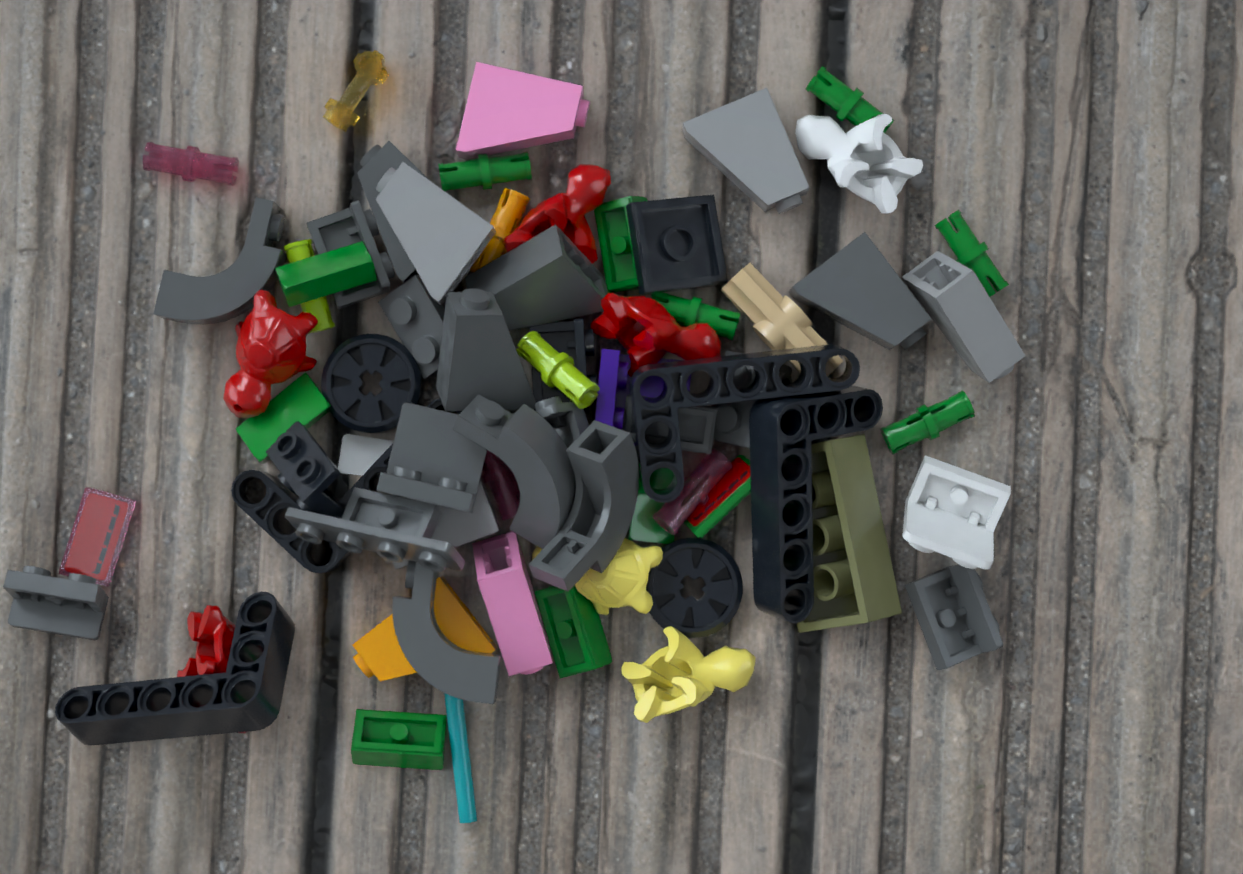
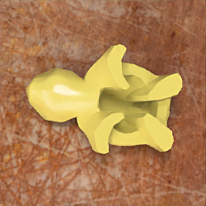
(623, 579)
(683, 676)

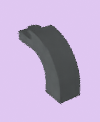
(233, 290)
(535, 458)
(602, 507)
(434, 657)

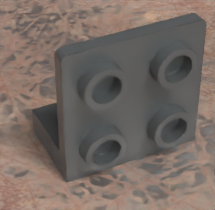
(433, 460)

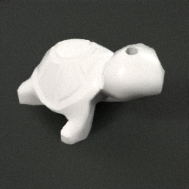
(860, 159)

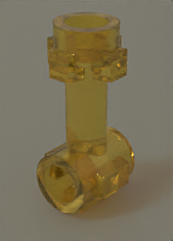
(370, 71)

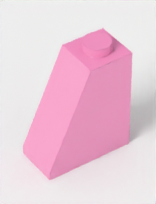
(517, 111)
(511, 604)

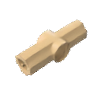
(775, 318)

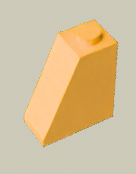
(380, 650)

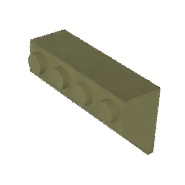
(849, 540)

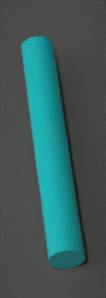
(460, 759)

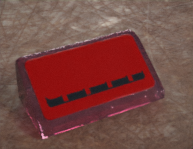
(97, 535)

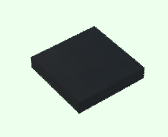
(676, 244)

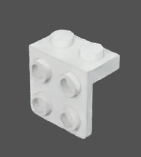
(954, 513)

